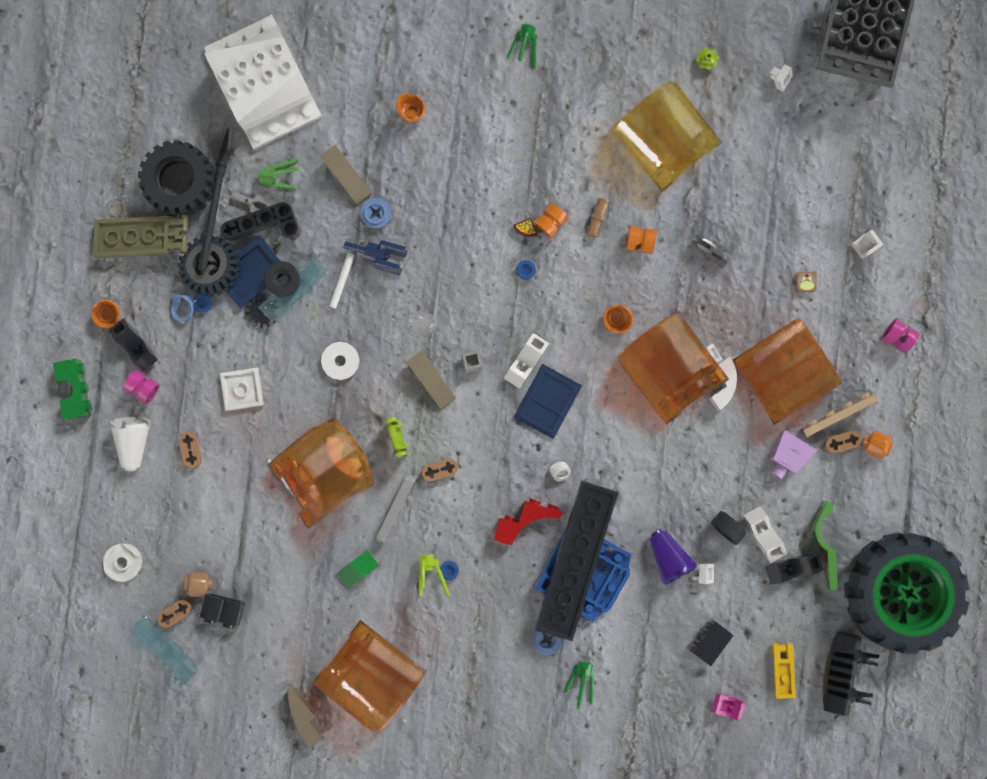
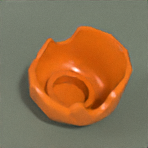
(410, 107)
(105, 313)
(618, 319)

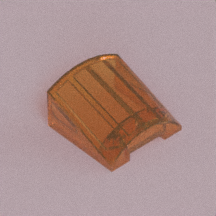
(671, 366)
(787, 370)
(323, 470)
(370, 678)

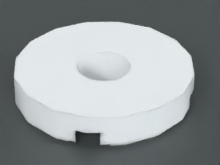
(330, 355)
(111, 566)

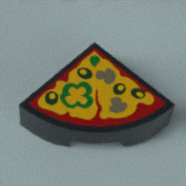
(526, 228)

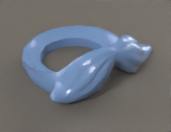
(175, 303)

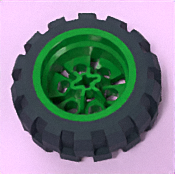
(944, 593)

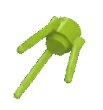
(426, 563)

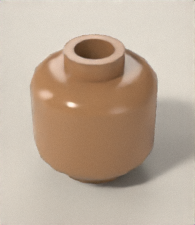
(197, 584)

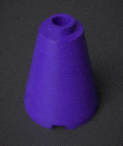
(670, 557)

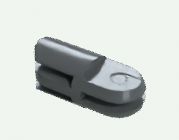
(711, 249)

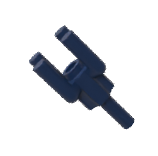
(380, 254)

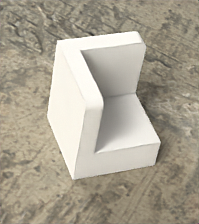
(867, 244)

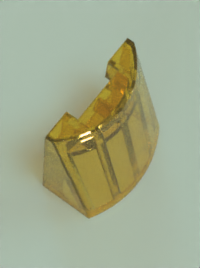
(665, 134)

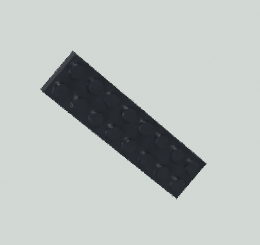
(576, 560)

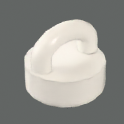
(560, 471)

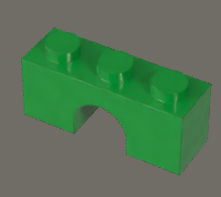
(77, 404)

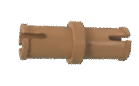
(598, 217)

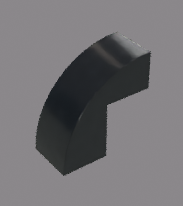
(134, 344)
(794, 567)

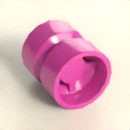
(894, 333)
(138, 385)

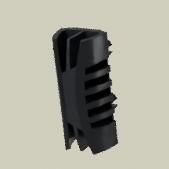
(841, 673)

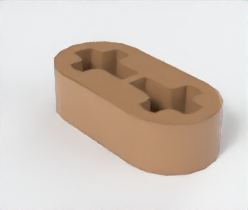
(843, 446)
(195, 448)
(441, 474)
(172, 610)

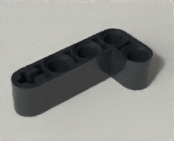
(258, 226)

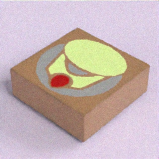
(806, 282)

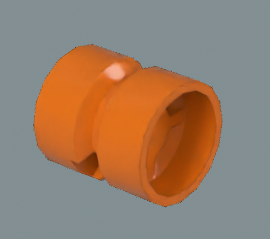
(552, 218)
(641, 239)

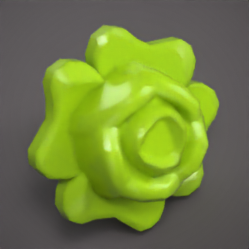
(707, 58)

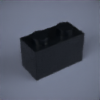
(710, 642)

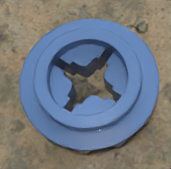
(366, 212)
(545, 648)

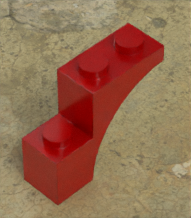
(508, 529)

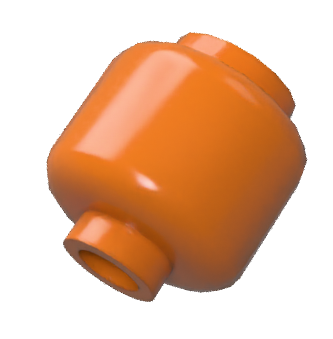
(878, 444)

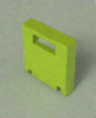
(396, 437)

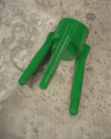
(526, 35)
(585, 672)

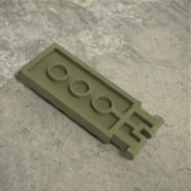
(139, 236)

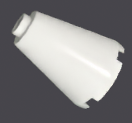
(130, 440)

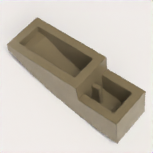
(345, 174)
(431, 379)
(303, 717)

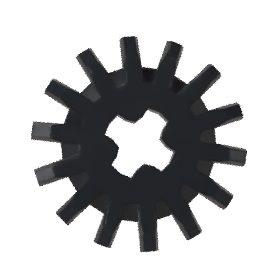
(259, 318)

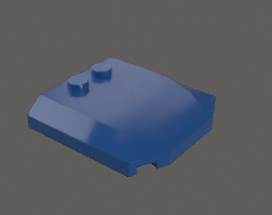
(607, 580)

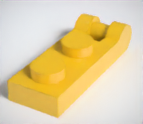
(784, 671)

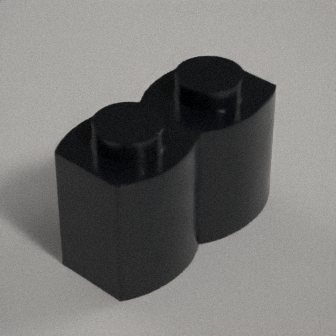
(222, 610)

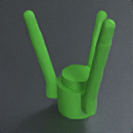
(269, 175)

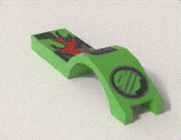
(829, 554)

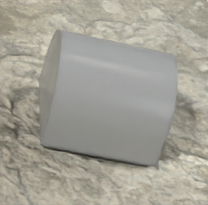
(472, 361)

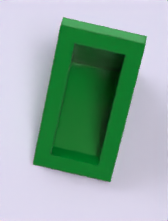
(357, 569)

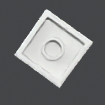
(241, 389)

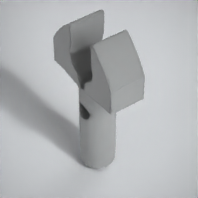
(247, 201)

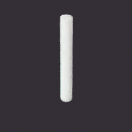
(341, 281)

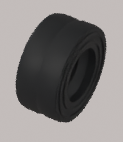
(277, 269)
(728, 527)

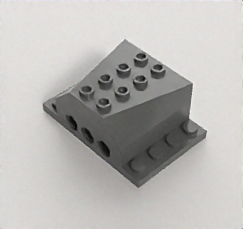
(863, 39)

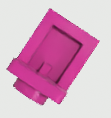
(728, 706)

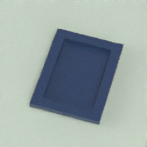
(254, 261)
(547, 401)

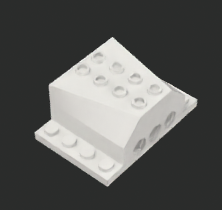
(262, 82)

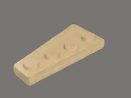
(846, 410)

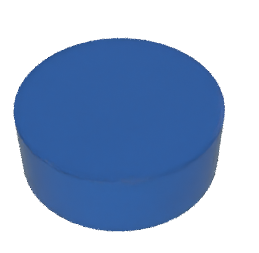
(526, 270)
(203, 303)
(449, 570)

